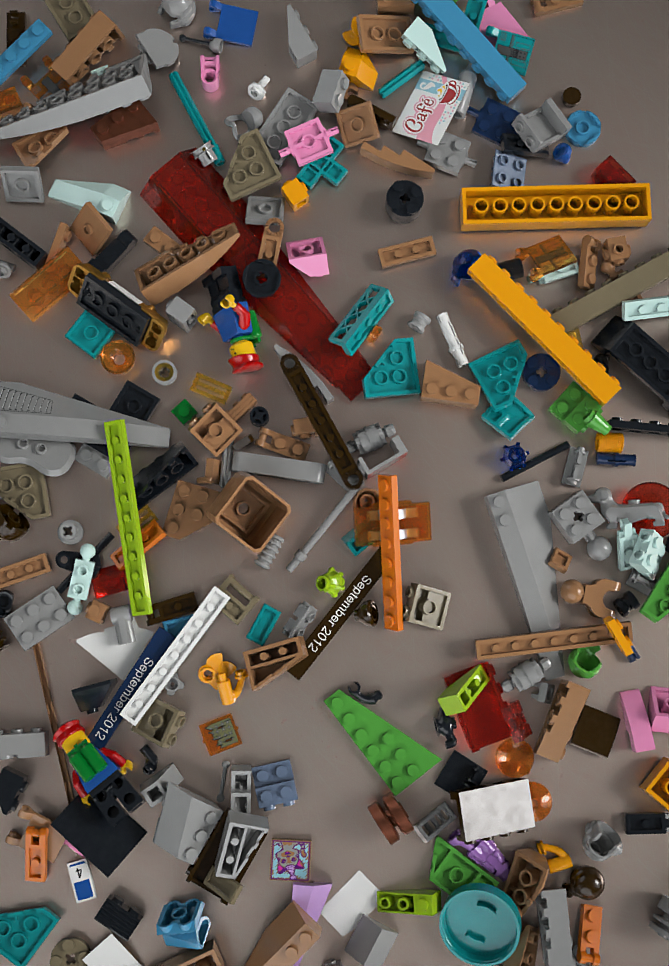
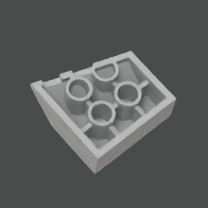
(185, 823)

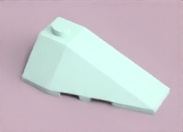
(105, 197)

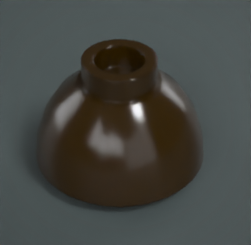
(367, 613)

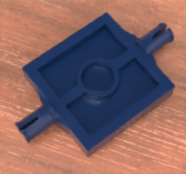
(493, 120)

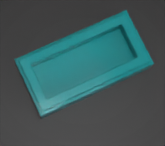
(263, 624)

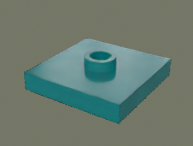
(90, 334)

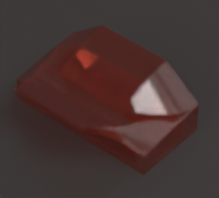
(109, 582)

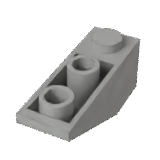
(300, 45)

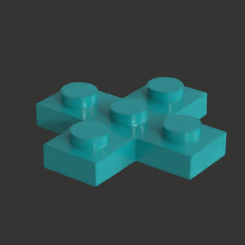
(324, 167)

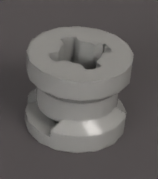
(419, 322)

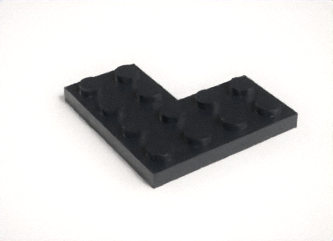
(131, 402)

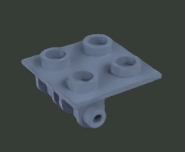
(507, 170)

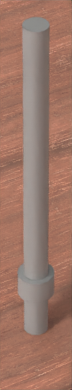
(301, 554)

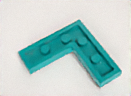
(474, 11)

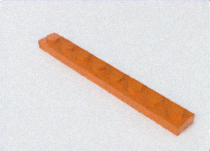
(390, 552)

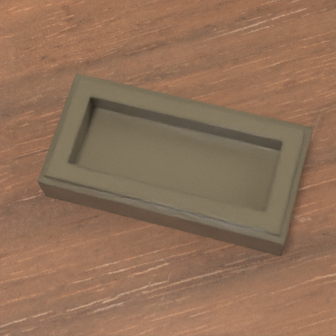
(226, 888)

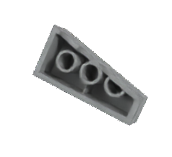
(24, 744)
(554, 927)

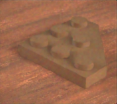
(188, 510)

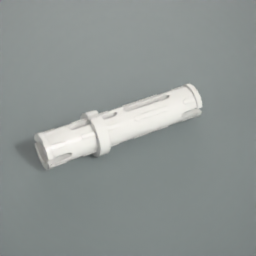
(450, 335)

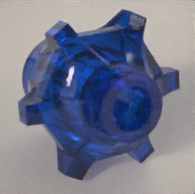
(519, 452)

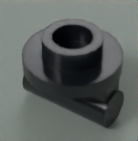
(604, 360)

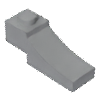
(241, 788)

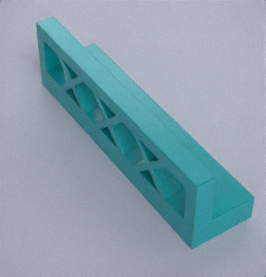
(366, 319)

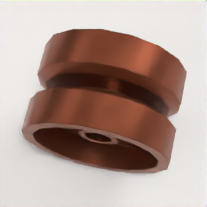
(390, 818)

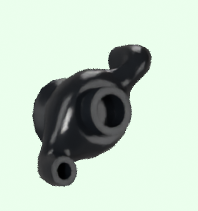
(444, 725)

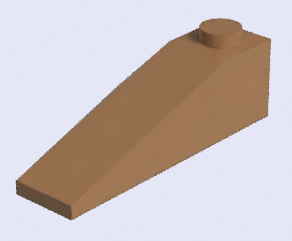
(526, 878)

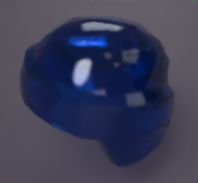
(462, 263)

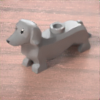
(633, 510)

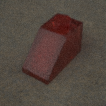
(611, 173)

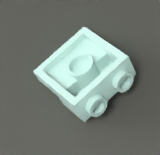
(647, 553)

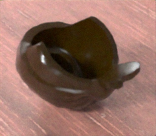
(585, 883)

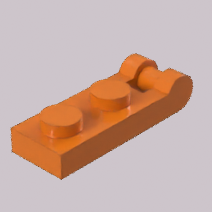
(36, 854)
(589, 934)

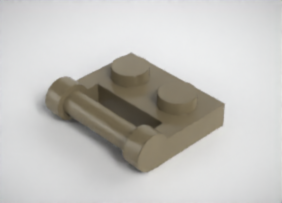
(234, 608)

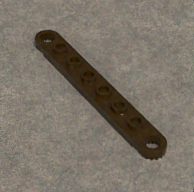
(321, 421)

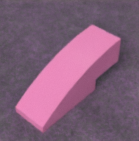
(636, 721)

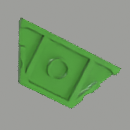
(453, 869)

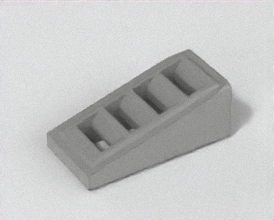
(424, 821)

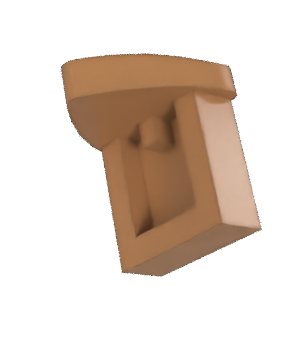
(212, 472)

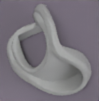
(251, 116)

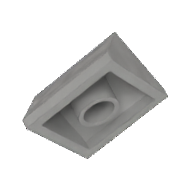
(371, 942)

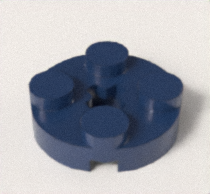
(533, 379)

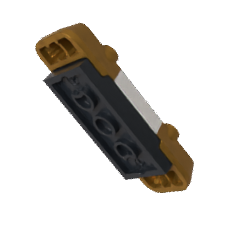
(117, 307)

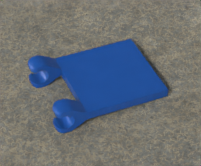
(234, 25)

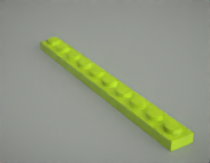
(128, 517)

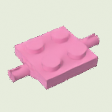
(308, 142)

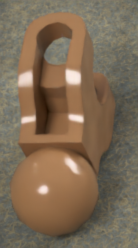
(590, 595)

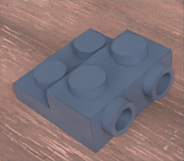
(274, 784)

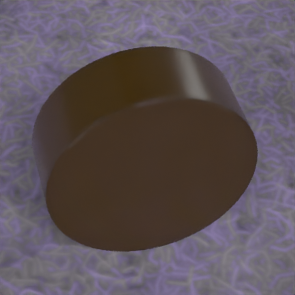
(571, 97)

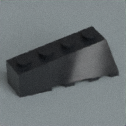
(162, 473)

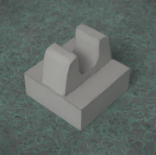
(545, 692)

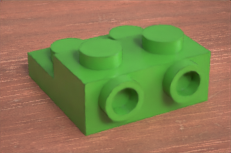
(572, 407)

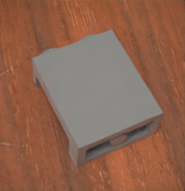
(542, 126)

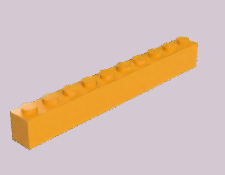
(543, 329)

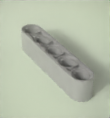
(279, 467)

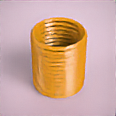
(609, 443)

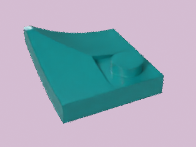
(510, 419)

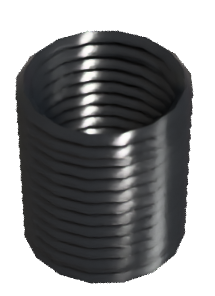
(514, 267)

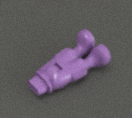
(484, 854)

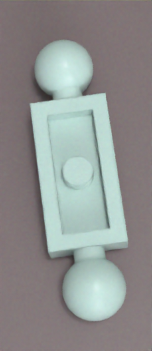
(81, 579)

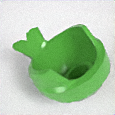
(584, 662)

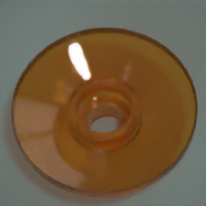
(543, 798)

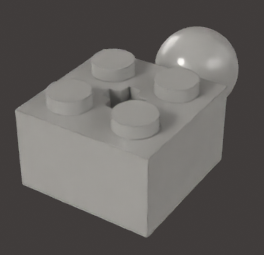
(589, 518)

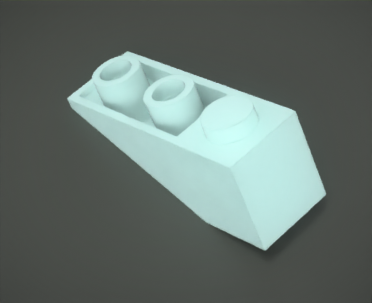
(422, 40)

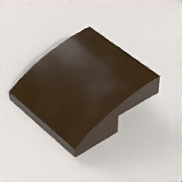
(595, 731)

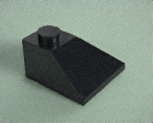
(93, 696)

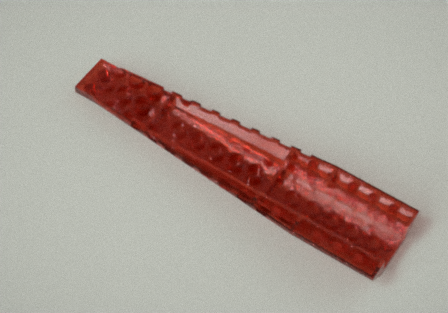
(194, 205)

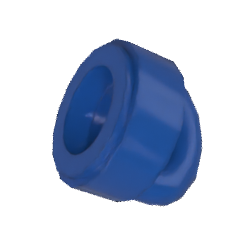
(562, 153)

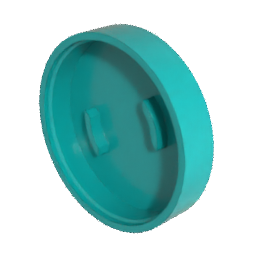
(480, 924)

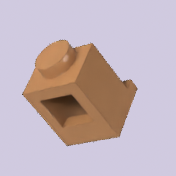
(302, 428)
(97, 611)

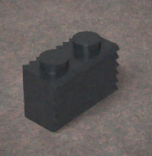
(118, 916)

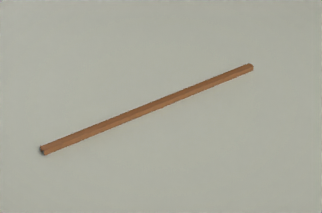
(53, 721)

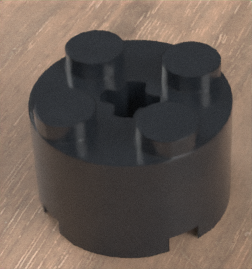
(400, 192)

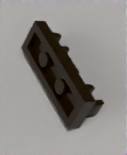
(15, 28)

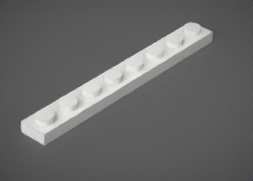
(174, 656)

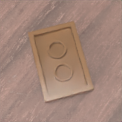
(382, 33)

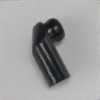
(151, 760)

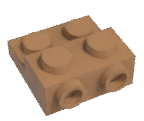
(214, 428)

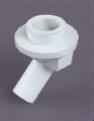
(256, 90)

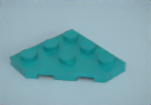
(393, 372)
(500, 374)
(24, 932)

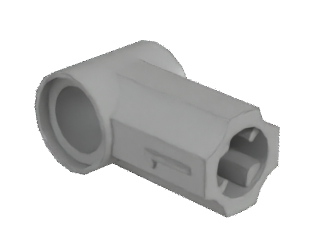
(122, 619)

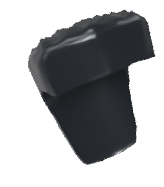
(6, 603)

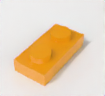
(623, 642)

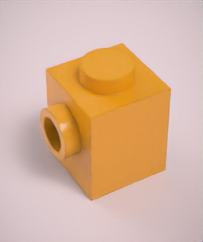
(295, 193)

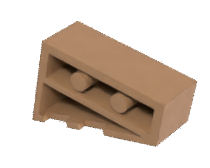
(447, 388)
(273, 660)

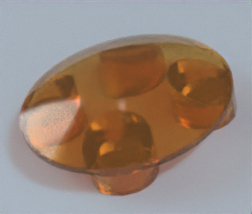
(514, 759)

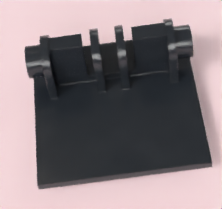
(460, 773)

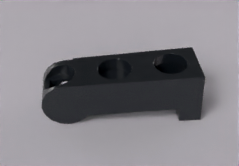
(114, 252)

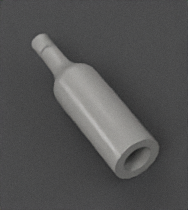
(467, 75)

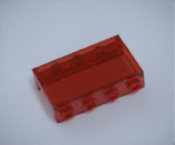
(483, 720)

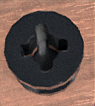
(258, 413)

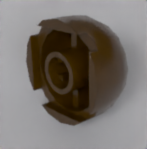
(11, 524)

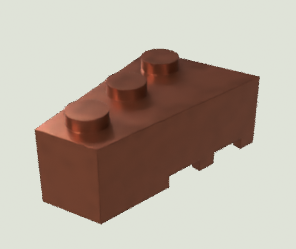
(123, 125)

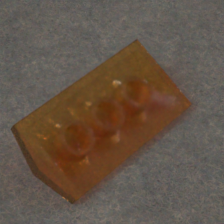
(45, 285)

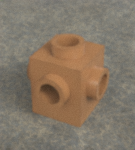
(616, 250)

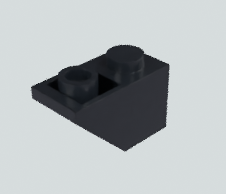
(11, 785)

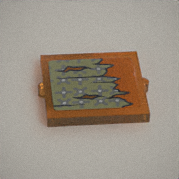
(220, 734)

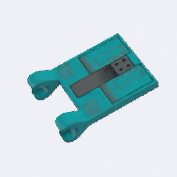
(513, 47)

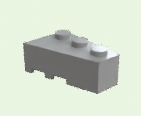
(238, 840)

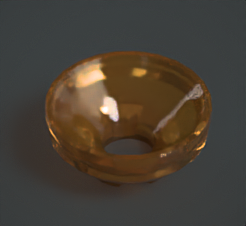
(113, 349)

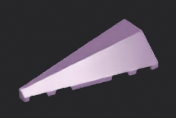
(310, 898)

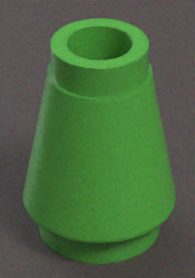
(596, 421)

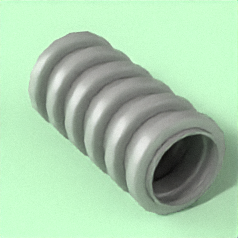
(269, 551)

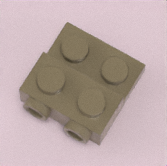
(426, 606)
(160, 723)

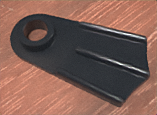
(71, 560)

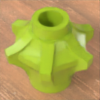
(331, 582)

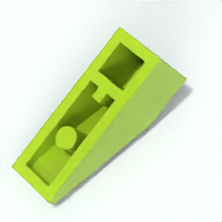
(464, 691)

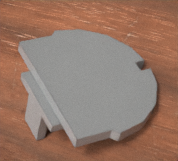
(158, 47)

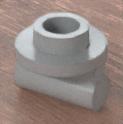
(6, 269)

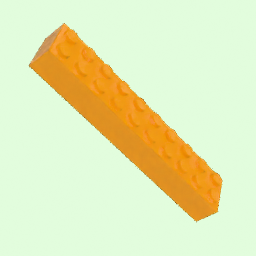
(555, 207)

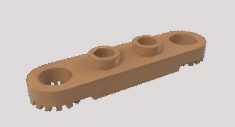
(271, 243)

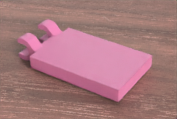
(499, 17)

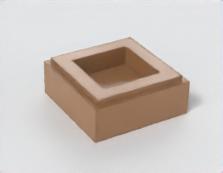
(560, 560)

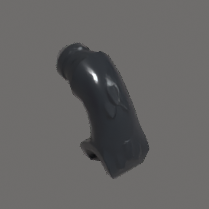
(368, 698)

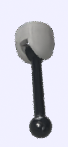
(215, 44)

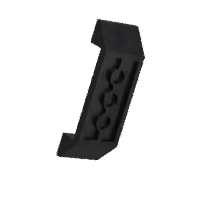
(636, 353)

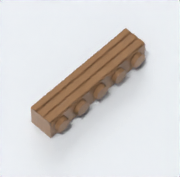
(242, 407)

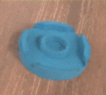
(584, 128)

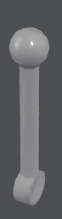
(220, 798)

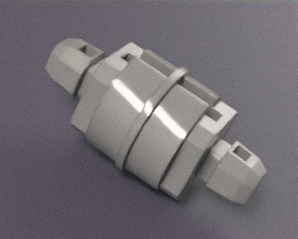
(370, 438)
(525, 674)

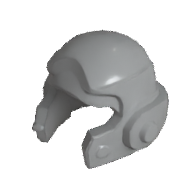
(182, 9)
(601, 841)

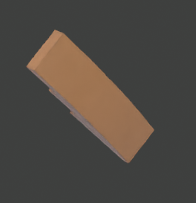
(403, 163)

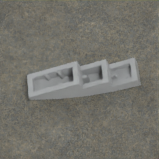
(317, 383)

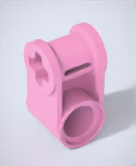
(210, 70)

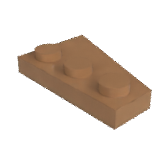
(36, 146)

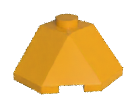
(359, 69)

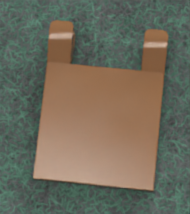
(55, 839)

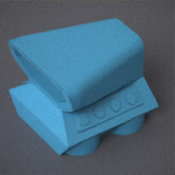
(183, 924)

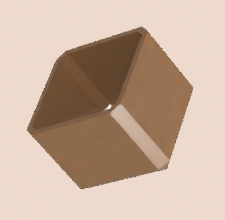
(260, 521)

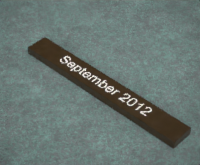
(339, 613)

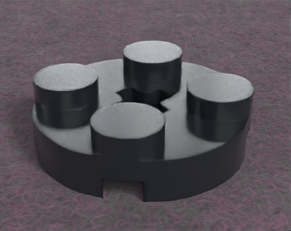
(254, 270)

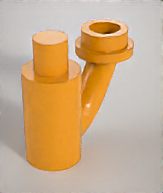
(225, 689)
(557, 863)

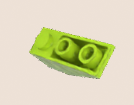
(410, 901)

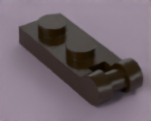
(383, 118)
(173, 608)

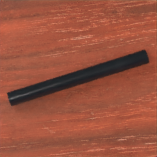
(535, 461)
(99, 547)

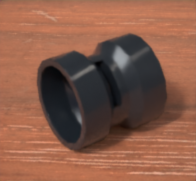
(626, 603)

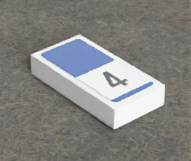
(82, 880)

